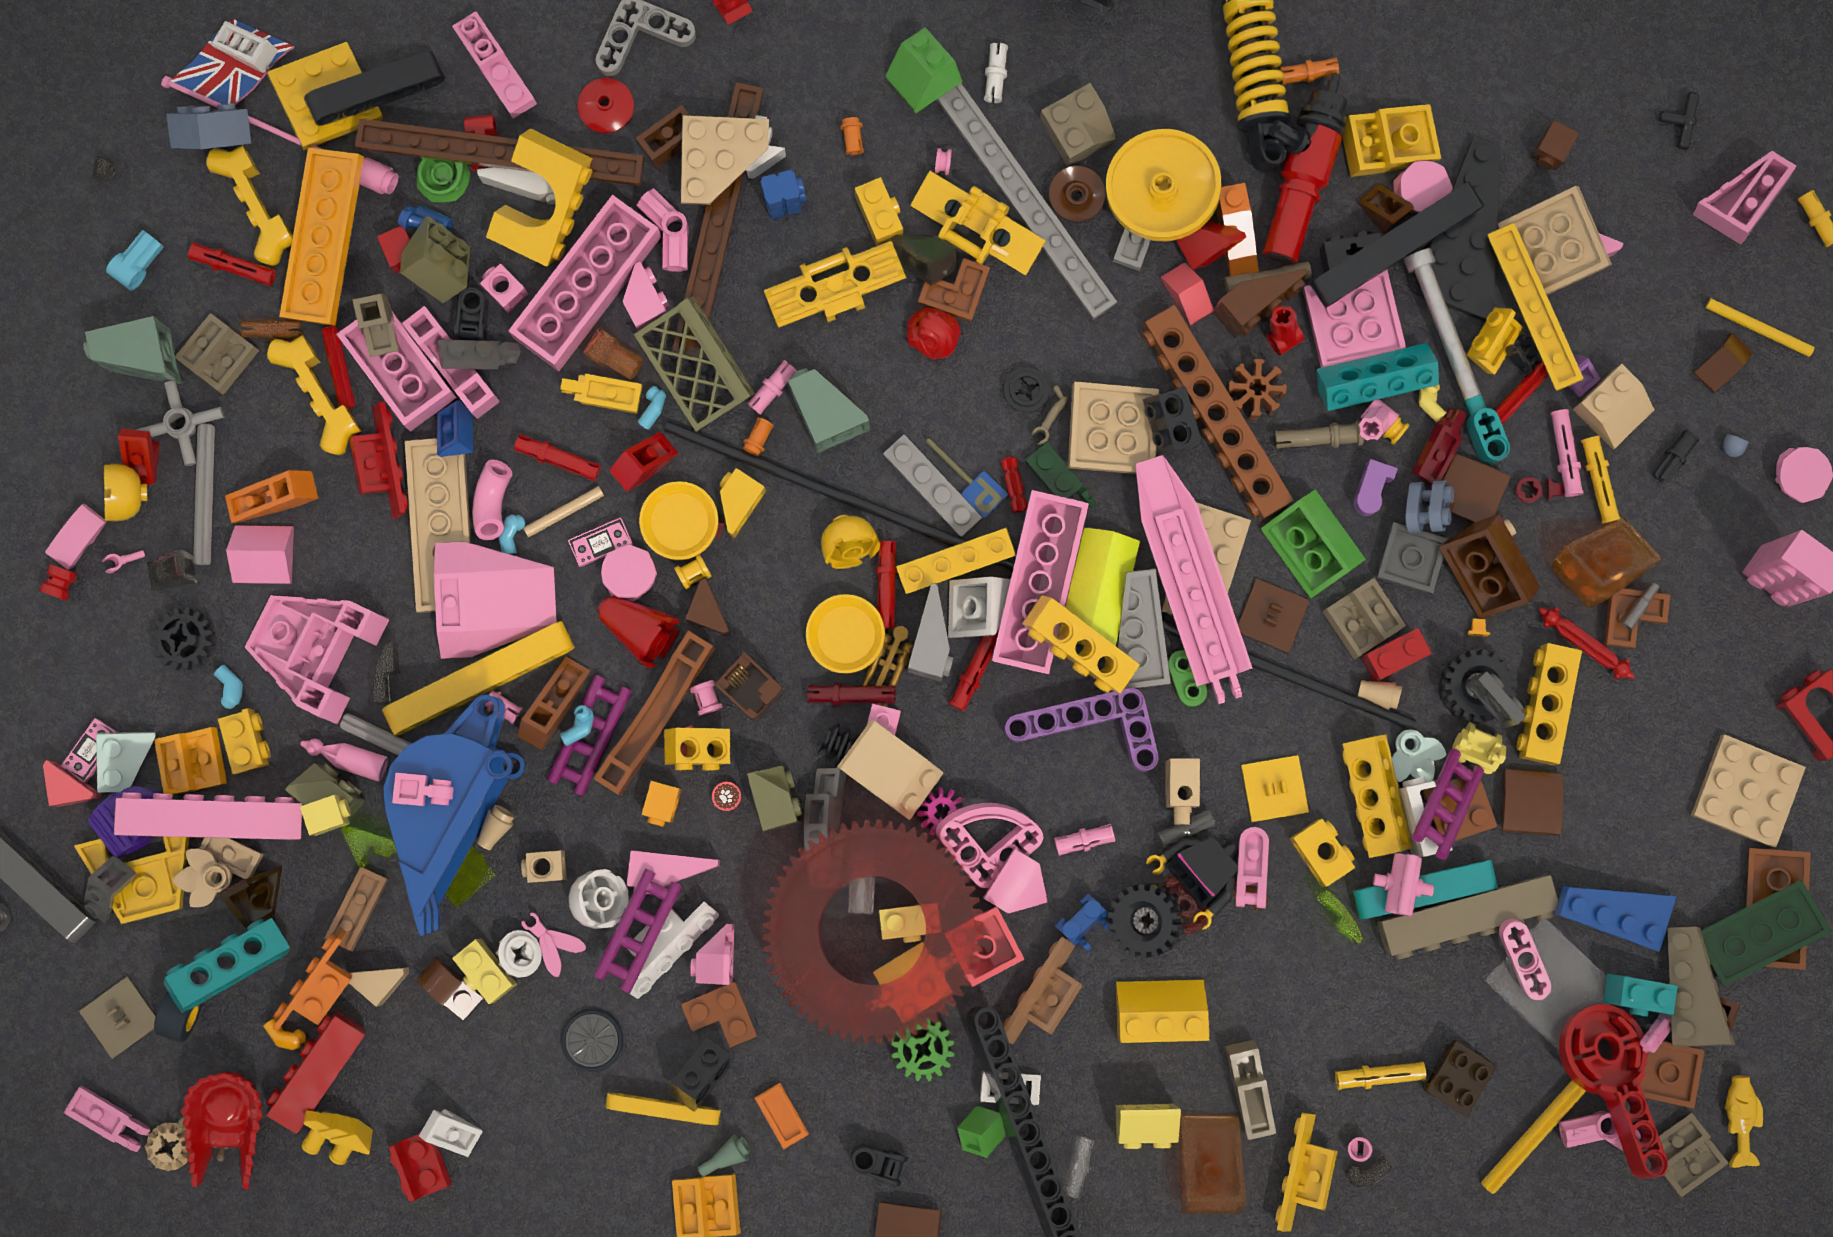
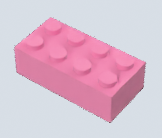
(401, 377)
(1792, 569)

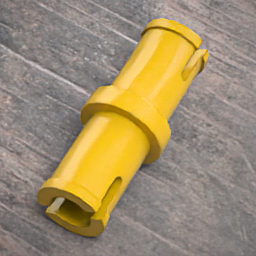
(1818, 216)

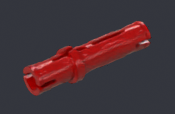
(200, 254)
(546, 453)
(886, 582)
(970, 679)

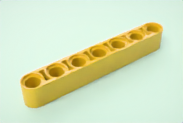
(478, 678)

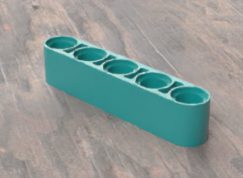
(1447, 883)

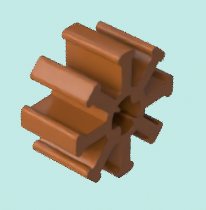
(1264, 397)

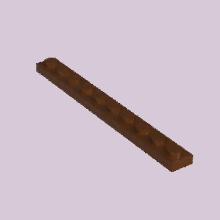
(482, 150)
(717, 227)

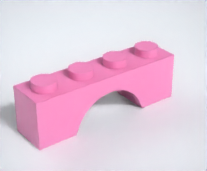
(465, 382)

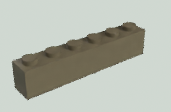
(1468, 915)

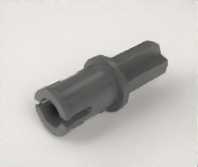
(1199, 823)

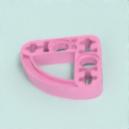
(991, 859)

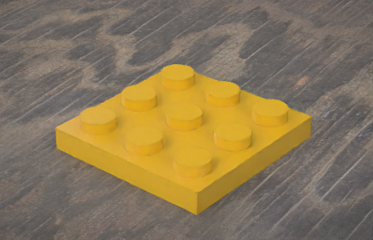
(309, 73)

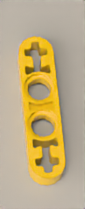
(661, 1108)

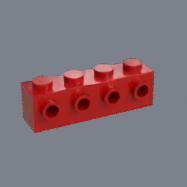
(315, 1071)

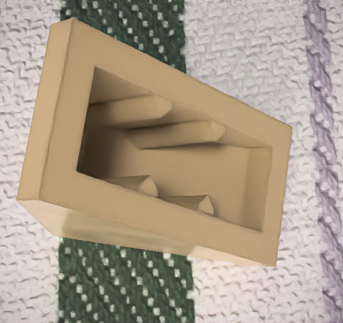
(378, 984)

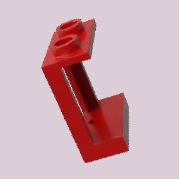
(1795, 704)

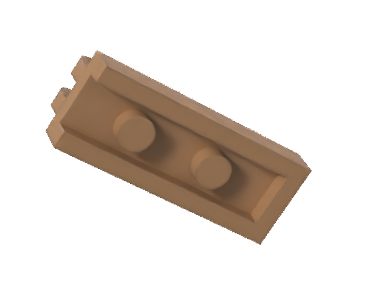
(357, 907)

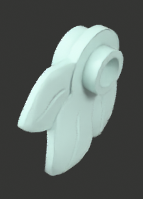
(1420, 759)

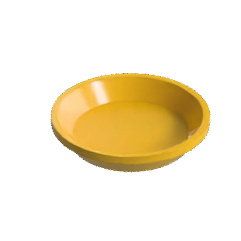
(678, 520)
(845, 633)

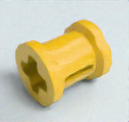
(693, 572)

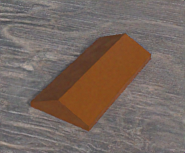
(1771, 872)

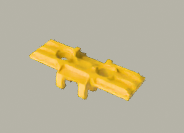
(837, 291)

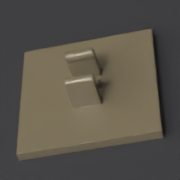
(119, 1017)

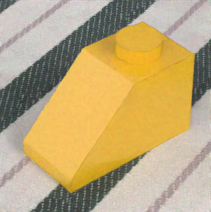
(739, 498)

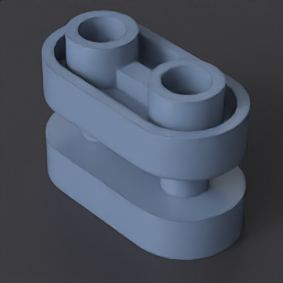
(1439, 511)

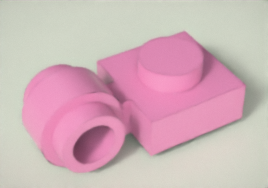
(413, 789)

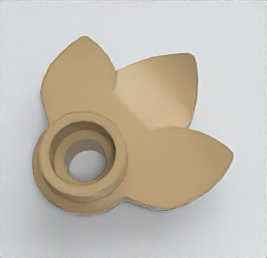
(199, 877)

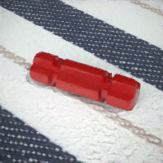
(1014, 484)

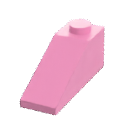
(666, 867)

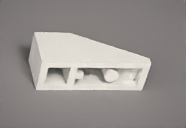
(518, 182)

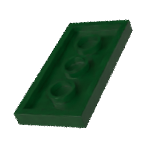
(1764, 932)

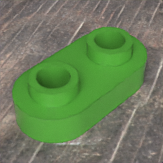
(1183, 680)

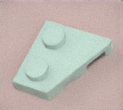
(120, 758)

